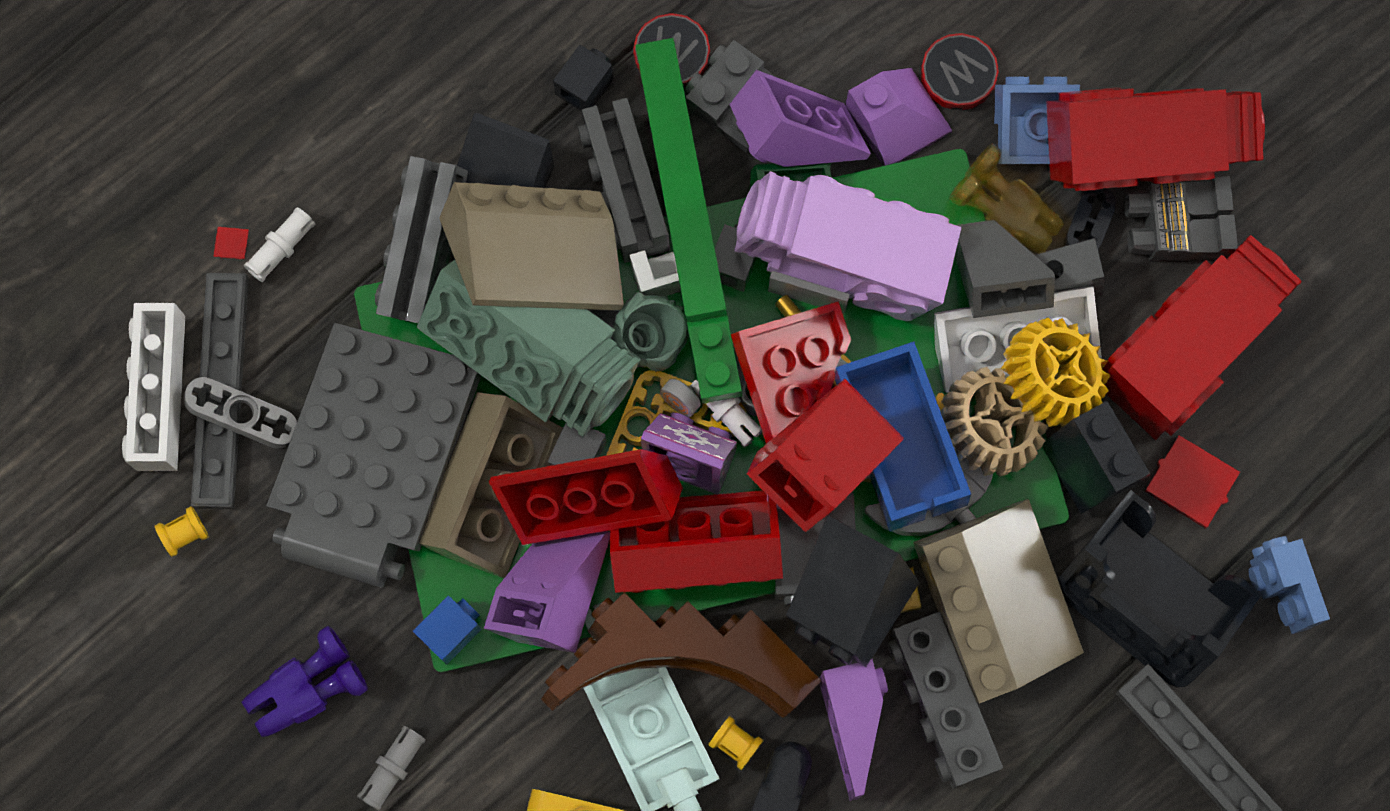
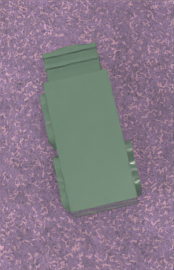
(541, 357)

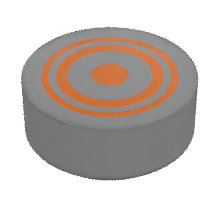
(680, 397)

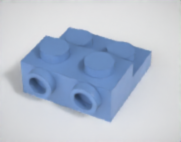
(1023, 118)
(1286, 572)

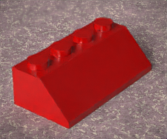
(589, 495)
(705, 543)

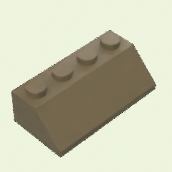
(466, 514)

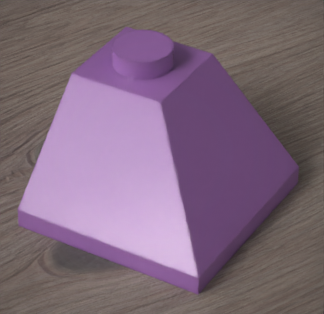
(896, 115)

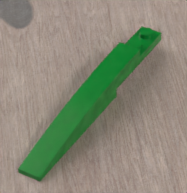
(688, 222)

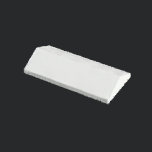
(979, 342)

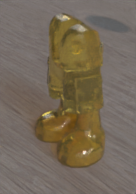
(1019, 207)

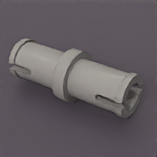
(391, 768)

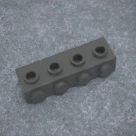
(945, 700)

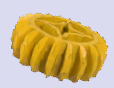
(1055, 371)

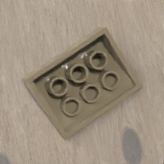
(533, 246)
(999, 599)

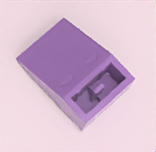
(549, 592)

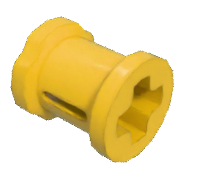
(181, 531)
(735, 742)

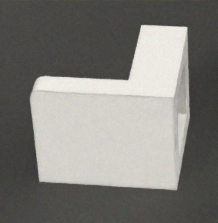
(655, 274)

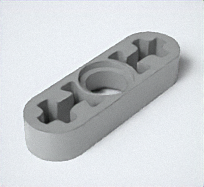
(235, 396)

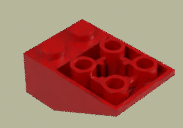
(823, 455)

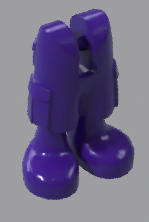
(293, 687)

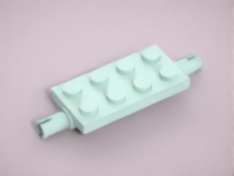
(652, 737)

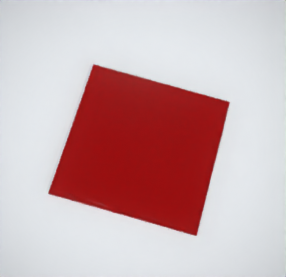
(231, 243)

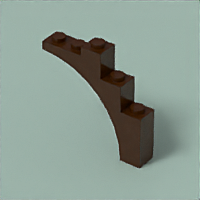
(739, 652)

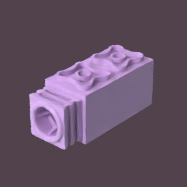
(850, 242)

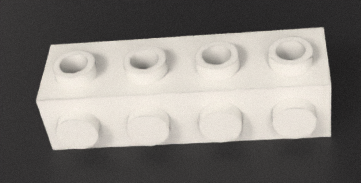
(154, 387)

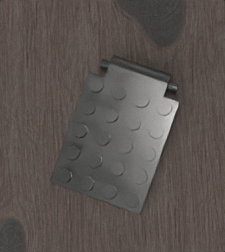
(369, 453)

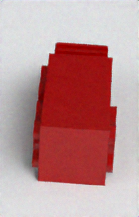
(1155, 136)
(1199, 331)

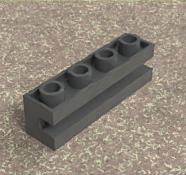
(625, 179)
(418, 241)

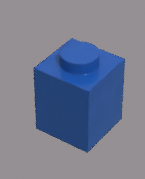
(448, 628)

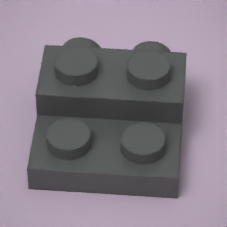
(713, 92)

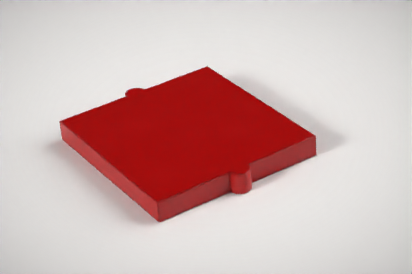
(1192, 481)

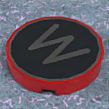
(689, 39)
(959, 71)

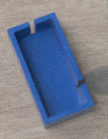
(924, 467)

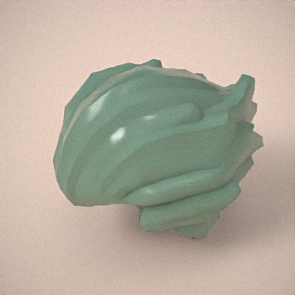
(651, 330)

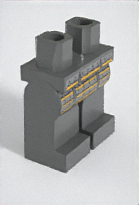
(1183, 221)

